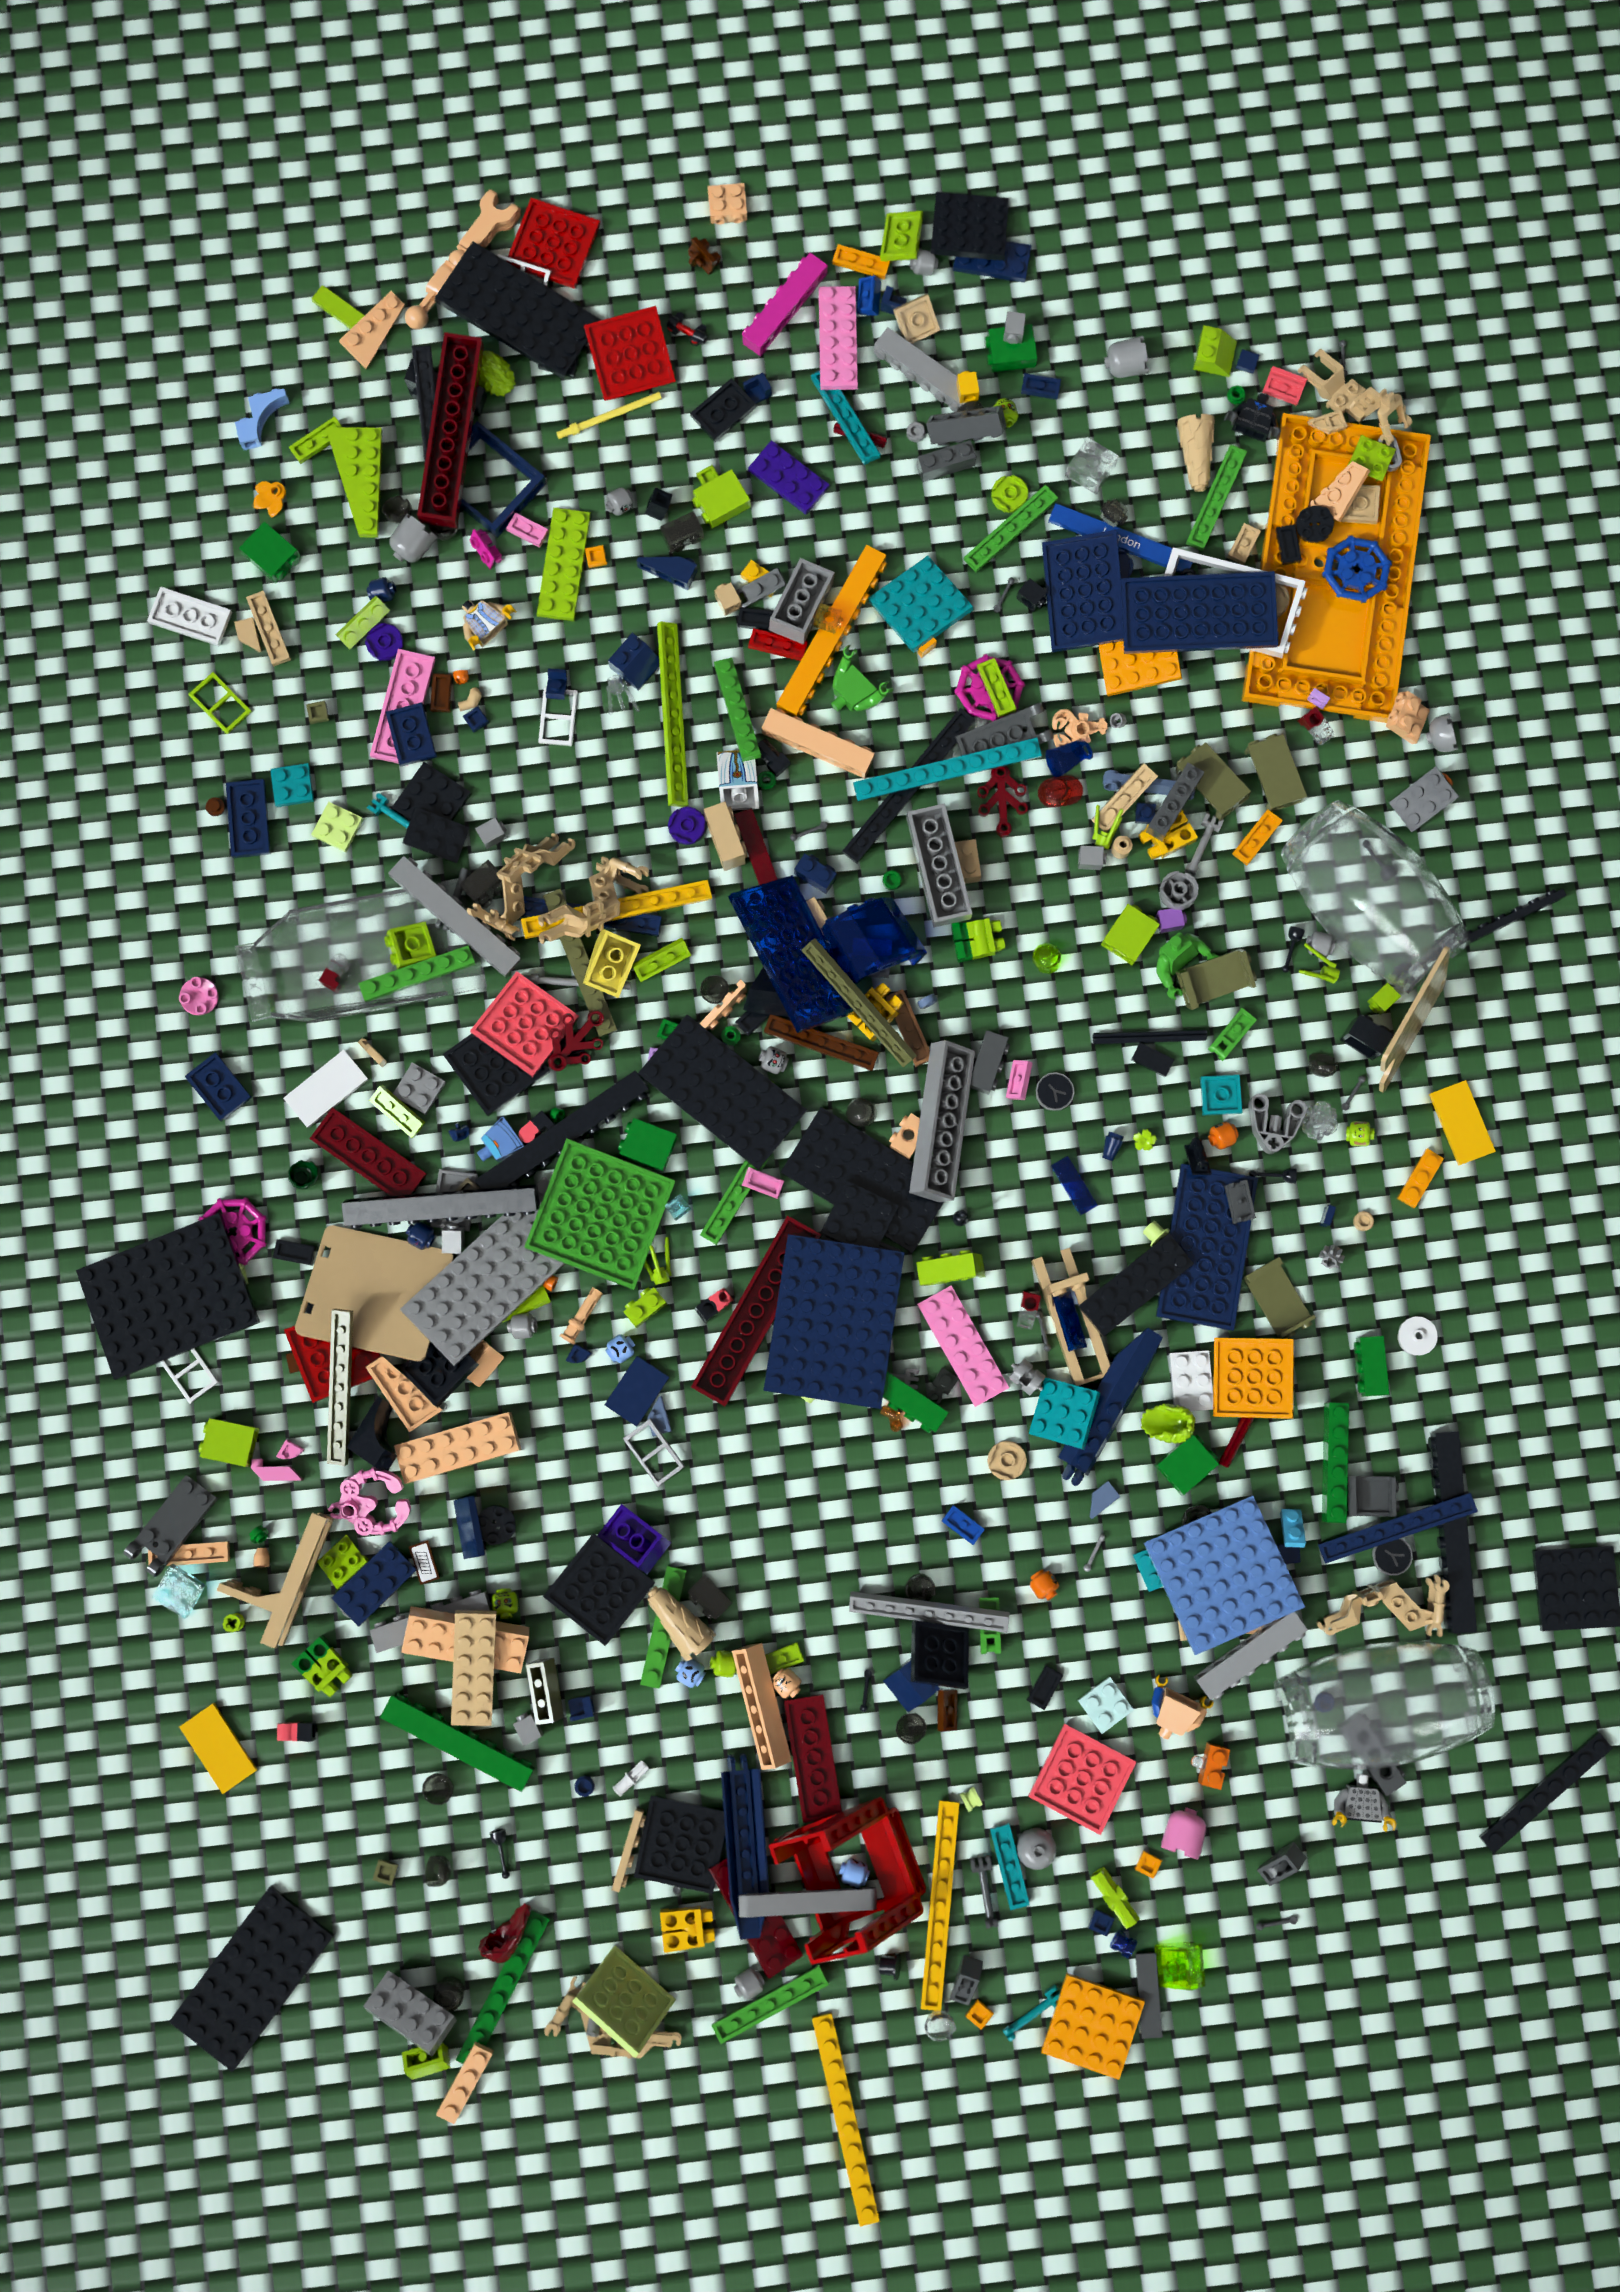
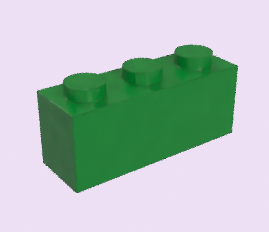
(1371, 1366)

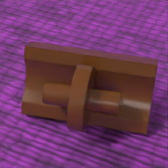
(701, 256)

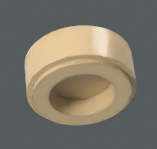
(1363, 1221)

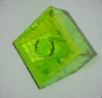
(1180, 1965)

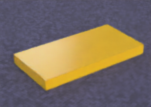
(1462, 1122)
(218, 1748)

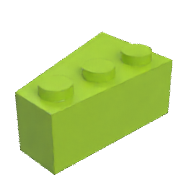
(950, 1268)

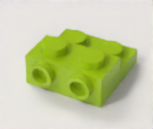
(409, 944)

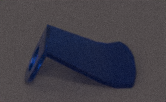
(1067, 756)

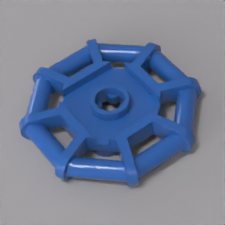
(1356, 558)

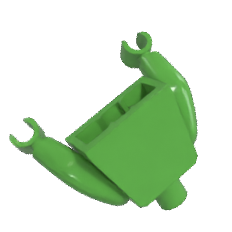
(854, 688)
(1176, 955)

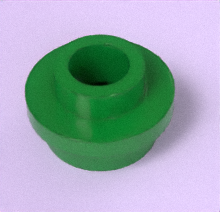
(1236, 390)
(766, 774)
(733, 1041)
(259, 1534)

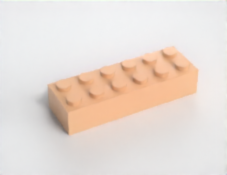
(457, 1448)
(432, 1636)

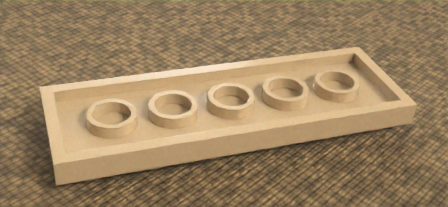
(473, 1667)

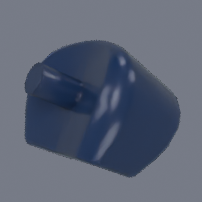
(459, 1132)

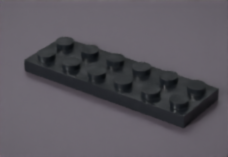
(1135, 1285)

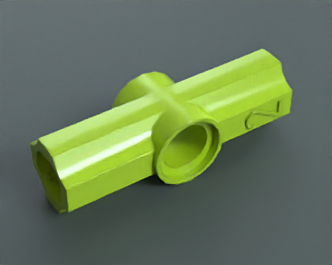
(1115, 1897)

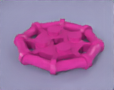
(978, 691)
(243, 1225)

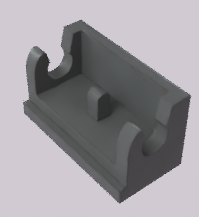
(1240, 1202)

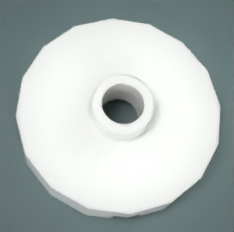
(1410, 1343)

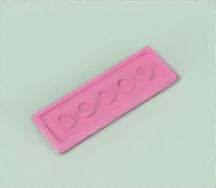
(838, 338)
(406, 687)
(963, 1346)

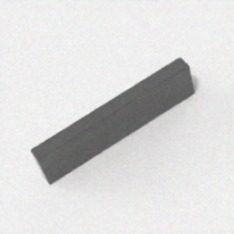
(1149, 1991)

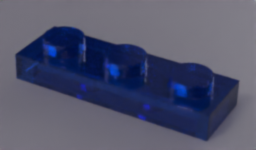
(1074, 1185)
(1069, 1321)

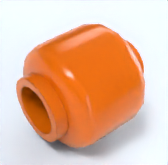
(1223, 1135)
(1044, 1584)

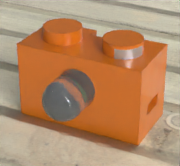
(1211, 1765)

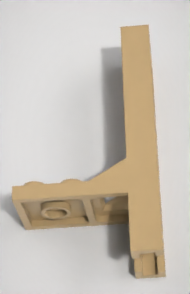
(1077, 1284)
(287, 1602)

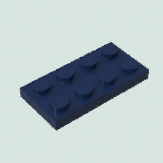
(1012, 268)
(248, 818)
(374, 1583)

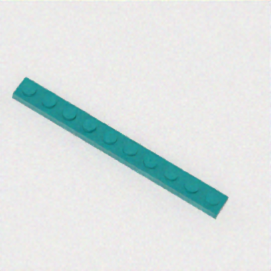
(947, 769)

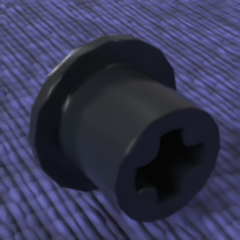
(890, 1965)

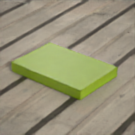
(901, 236)

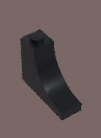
(371, 1439)

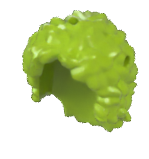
(496, 374)
(1168, 1423)

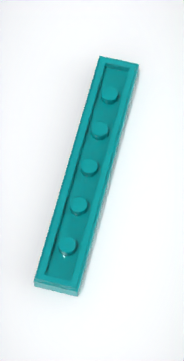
(848, 422)

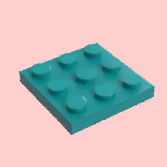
(1064, 1413)

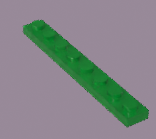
(505, 1984)

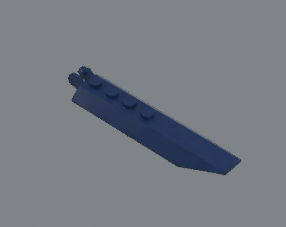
(1115, 1395)
(744, 1840)

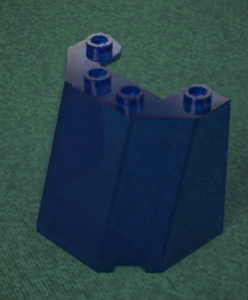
(872, 938)

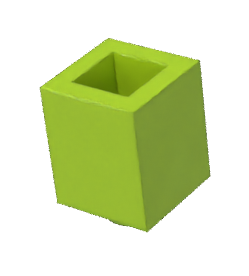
(1383, 999)

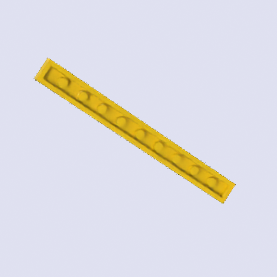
(637, 904)
(939, 1905)
(845, 2119)

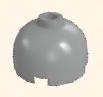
(1442, 734)
(1178, 890)
(1036, 1848)

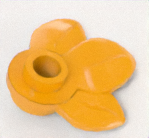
(267, 498)

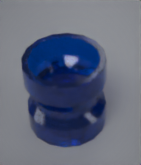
(1123, 1943)

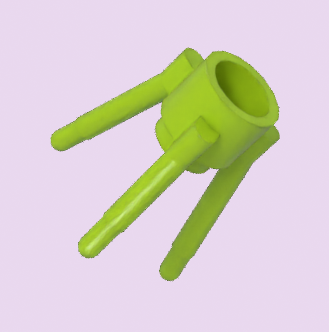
(1104, 838)
(1327, 973)
(660, 1274)

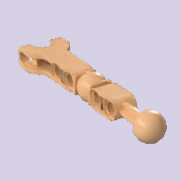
(481, 232)

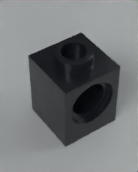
(658, 504)
(1032, 595)

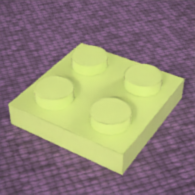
(337, 827)

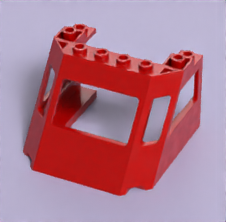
(892, 1862)

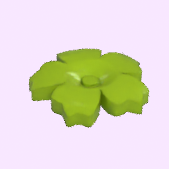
(1144, 1140)

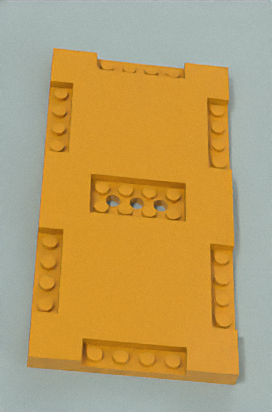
(1339, 643)

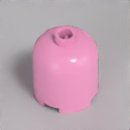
(1184, 1832)

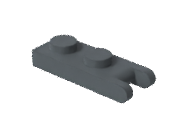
(762, 587)

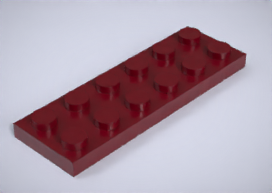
(367, 1155)
(812, 1757)
(776, 1945)

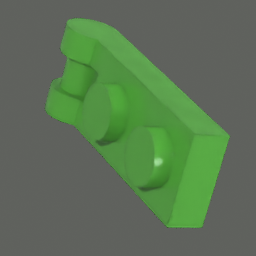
(1233, 1033)
(993, 1604)

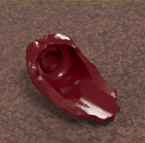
(504, 1941)

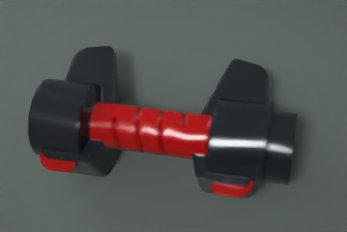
(697, 336)

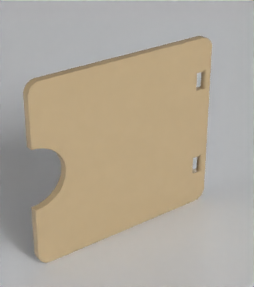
(1414, 1019)
(374, 1280)

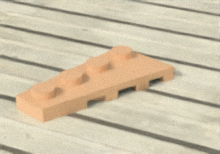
(402, 1394)

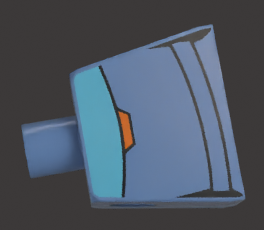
(500, 1142)

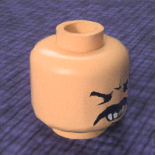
(786, 1683)

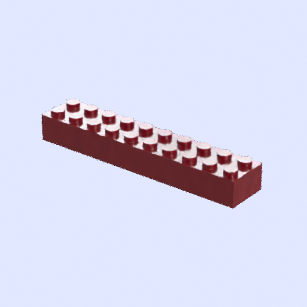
(450, 430)
(748, 1322)

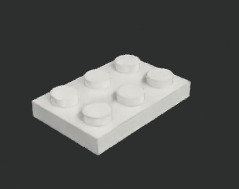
(1191, 1380)

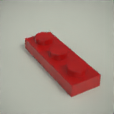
(776, 644)

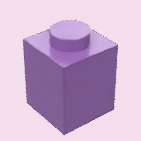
(1171, 920)

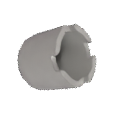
(1127, 358)
(411, 540)

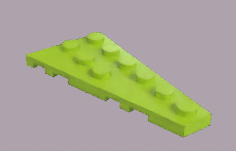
(359, 464)

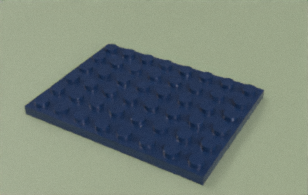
(834, 1321)

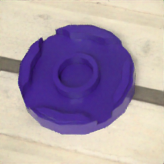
(384, 641)
(686, 825)

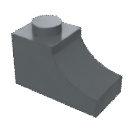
(1282, 1864)
(966, 1980)

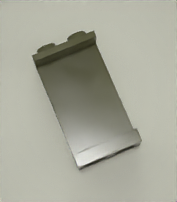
(1276, 772)
(1218, 783)
(1216, 977)
(1278, 1299)

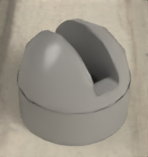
(1115, 717)

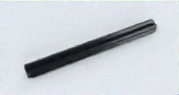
(1149, 1036)

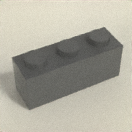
(946, 461)
(989, 1062)

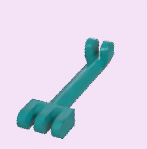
(381, 807)
(1051, 2000)

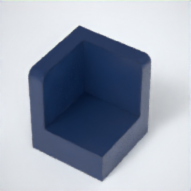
(891, 301)
(758, 388)
(1289, 1554)
(581, 1707)

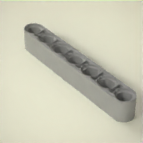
(807, 1902)

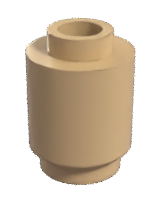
(1118, 851)

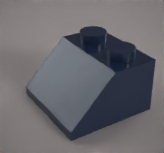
(634, 661)
(908, 1692)

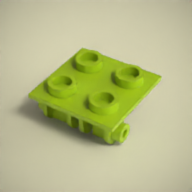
(1373, 456)
(342, 1562)

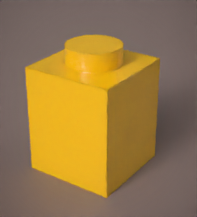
(967, 386)

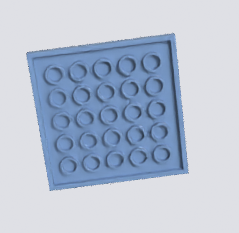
(1224, 1575)

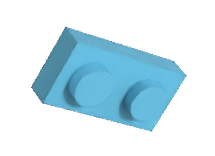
(1292, 1528)

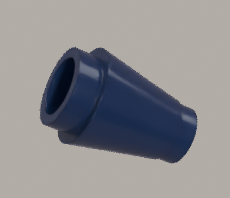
(1112, 1145)

